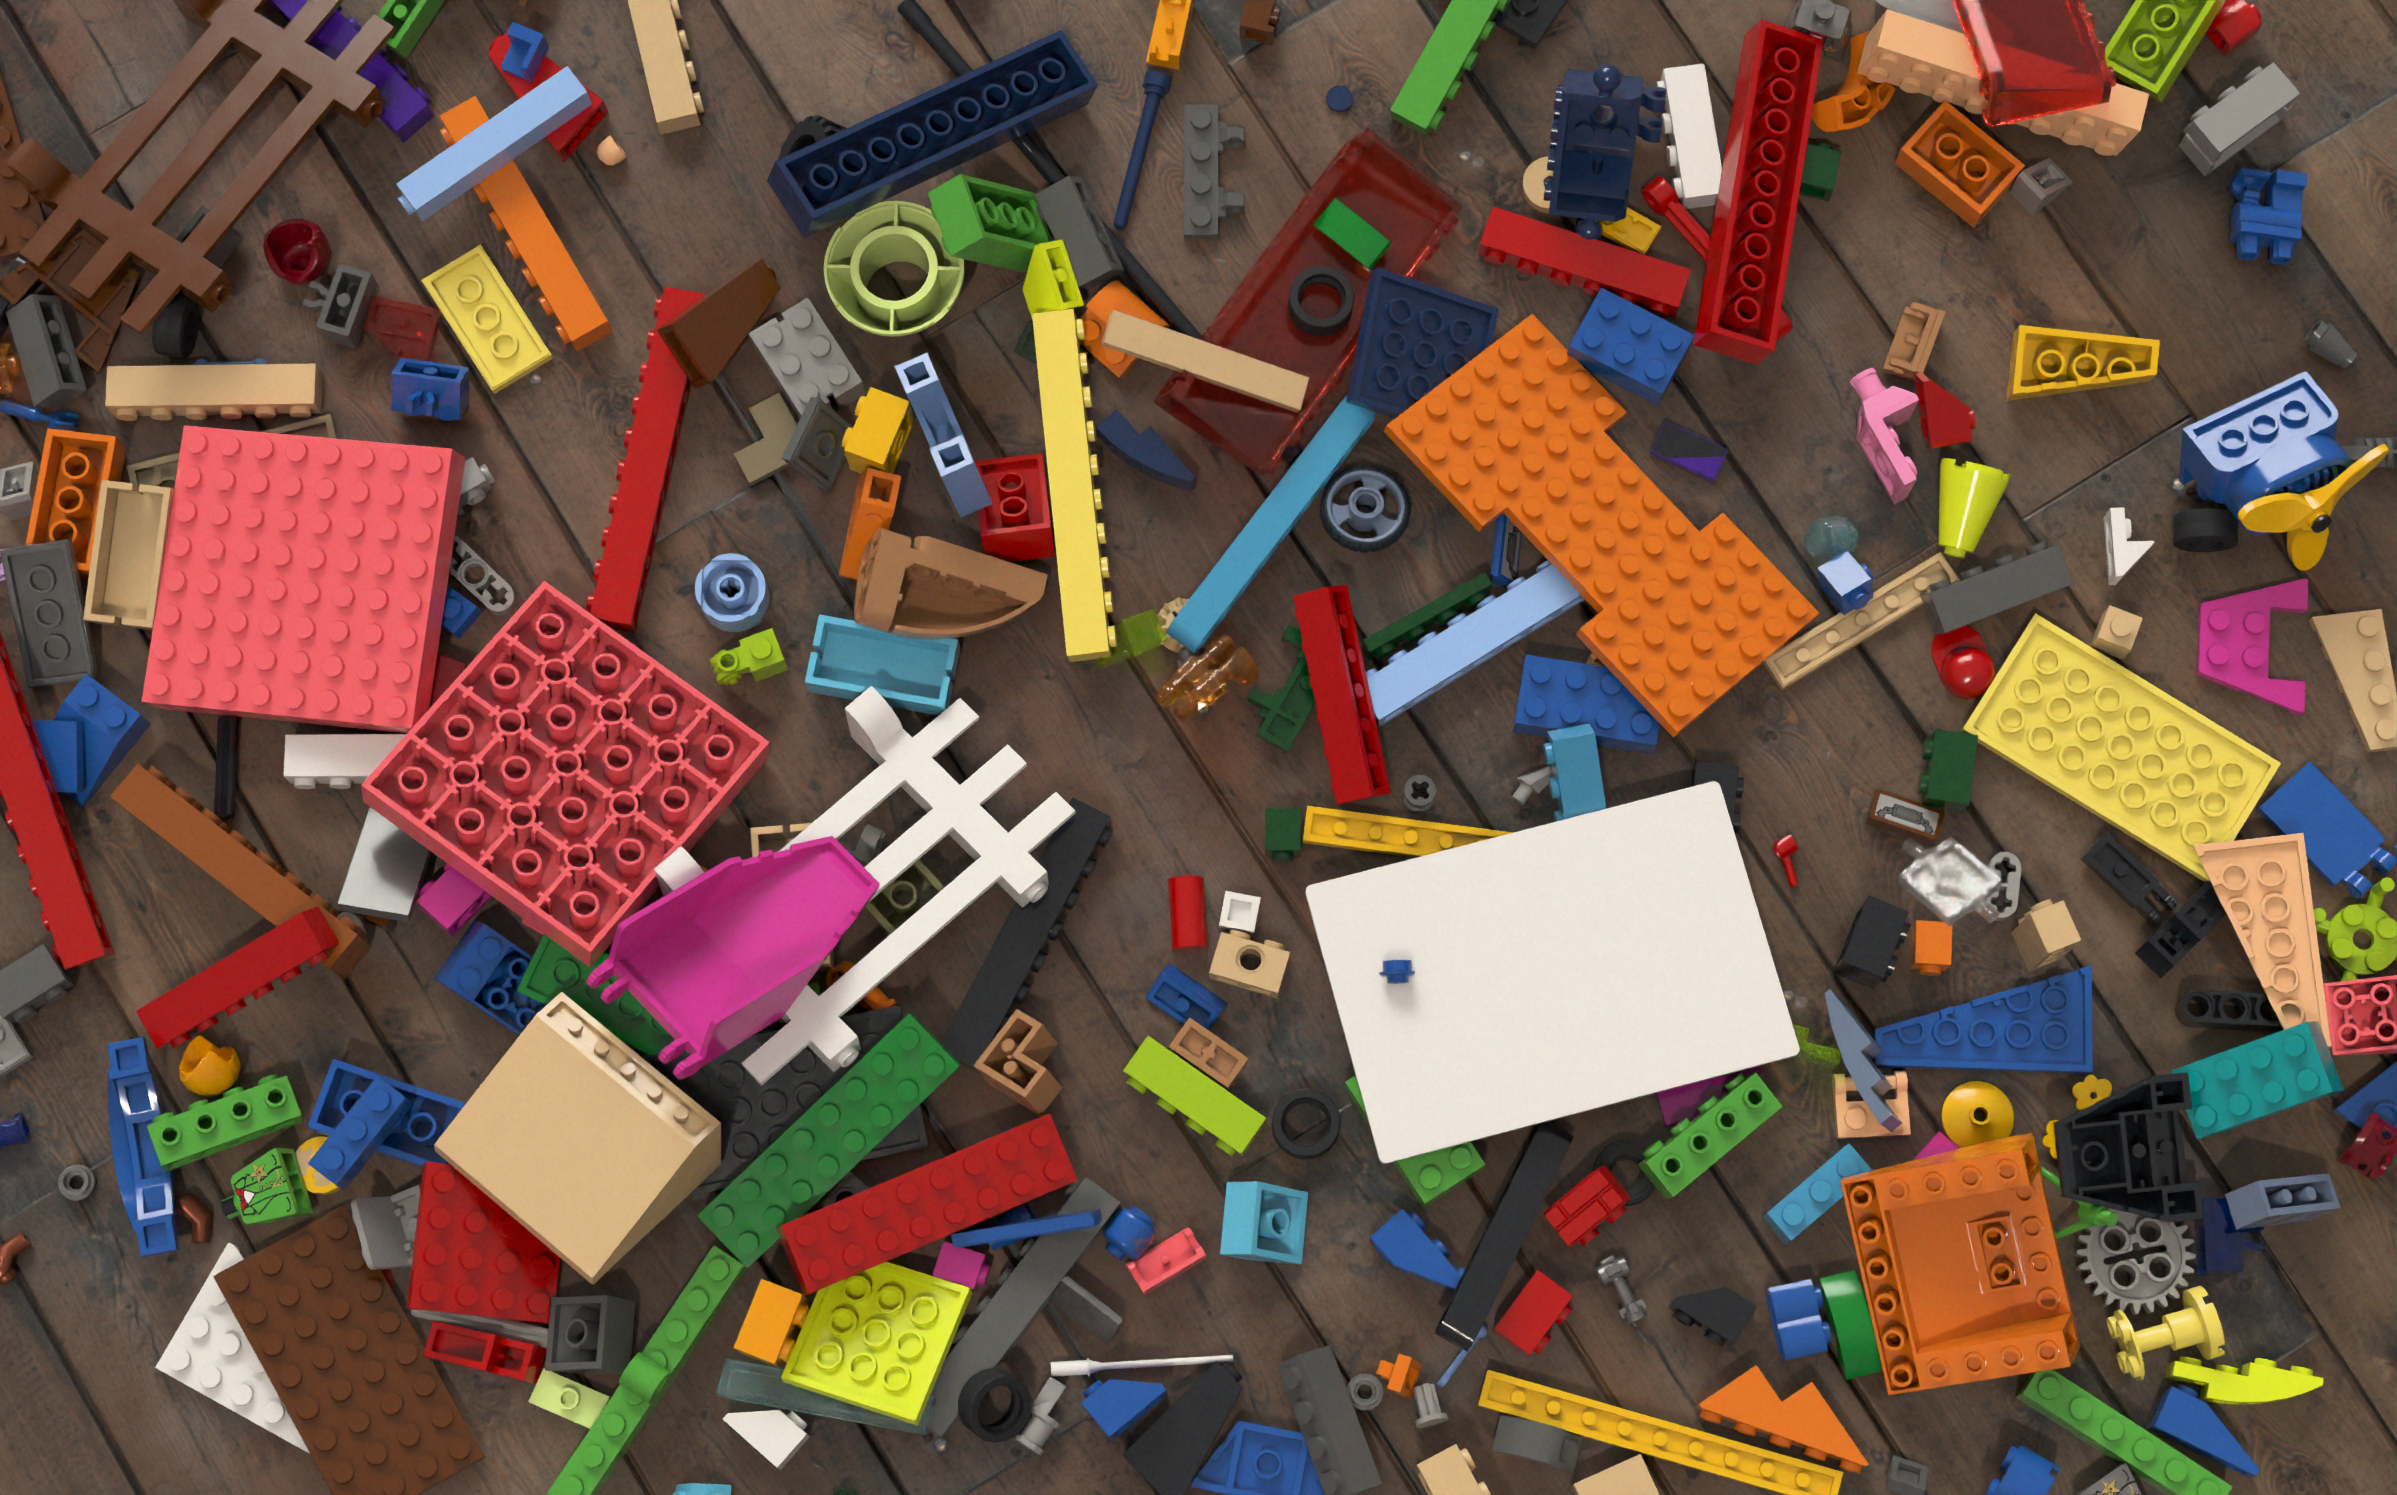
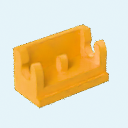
(1170, 33)

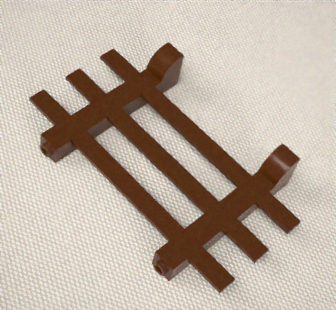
(133, 233)

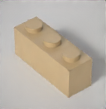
(2045, 934)

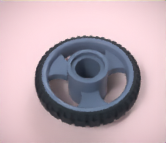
(1373, 482)

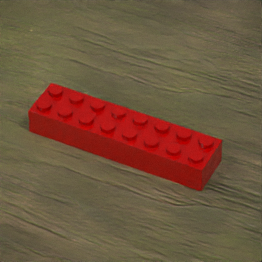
(926, 1204)

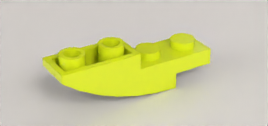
(2257, 1384)

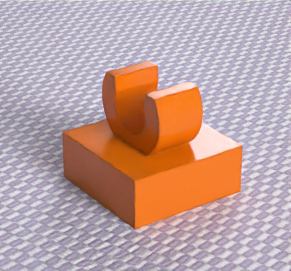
(1401, 1375)

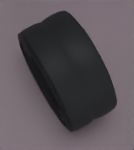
(176, 328)
(2205, 530)

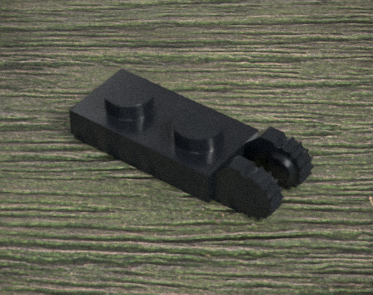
(2127, 877)

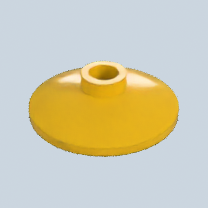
(1959, 1109)

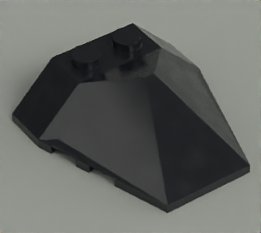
(2131, 1152)

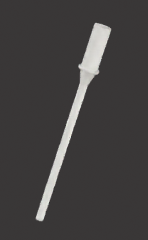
(1087, 1367)

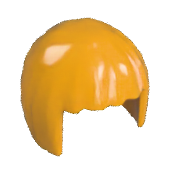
(207, 1068)

